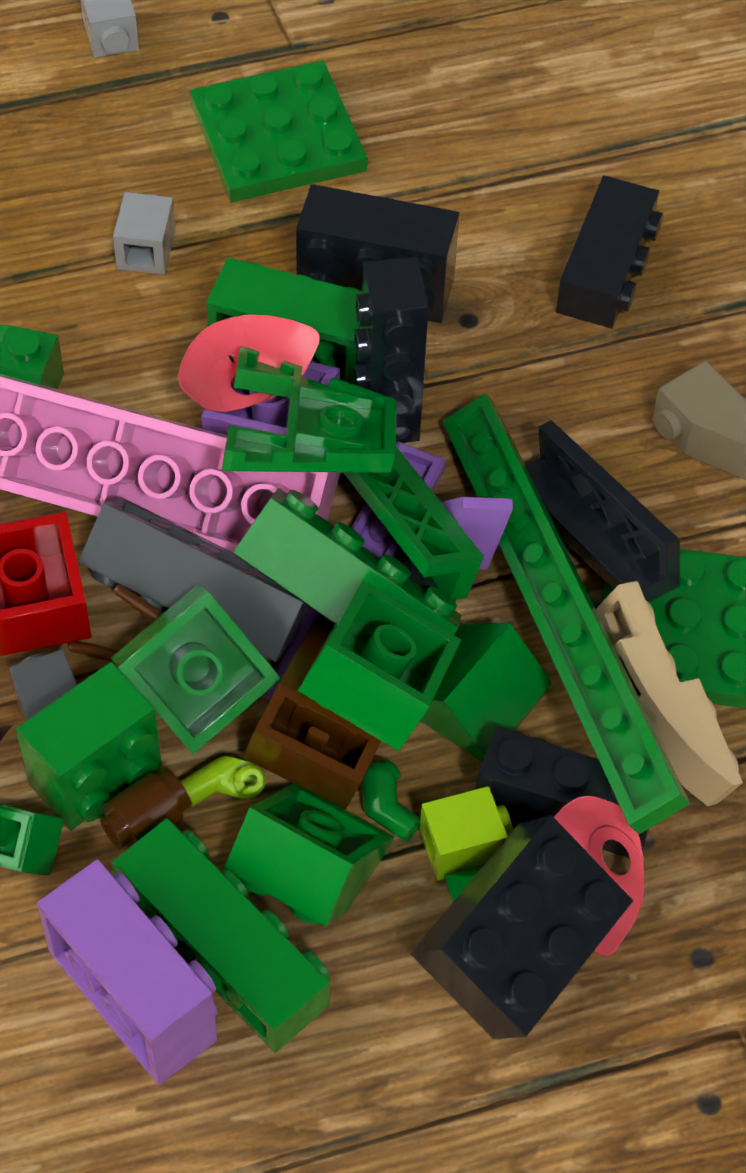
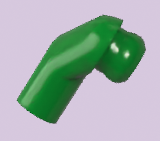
(381, 800)

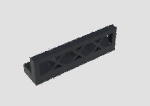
(603, 518)

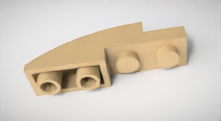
(676, 709)

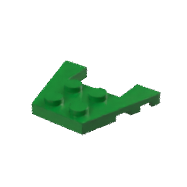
(326, 425)

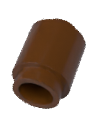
(143, 807)

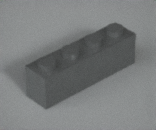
(167, 561)

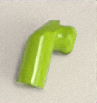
(225, 777)

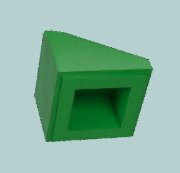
(28, 839)

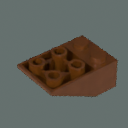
(309, 741)

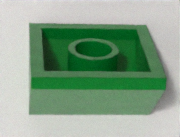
(486, 686)

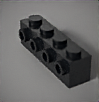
(393, 338)

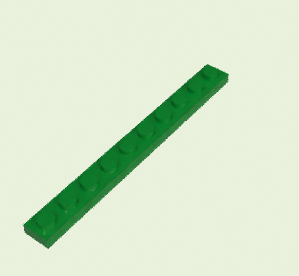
(569, 622)

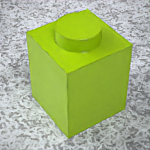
(463, 830)

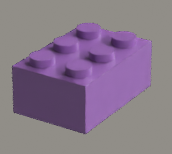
(130, 970)

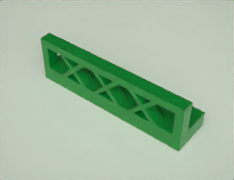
(421, 526)

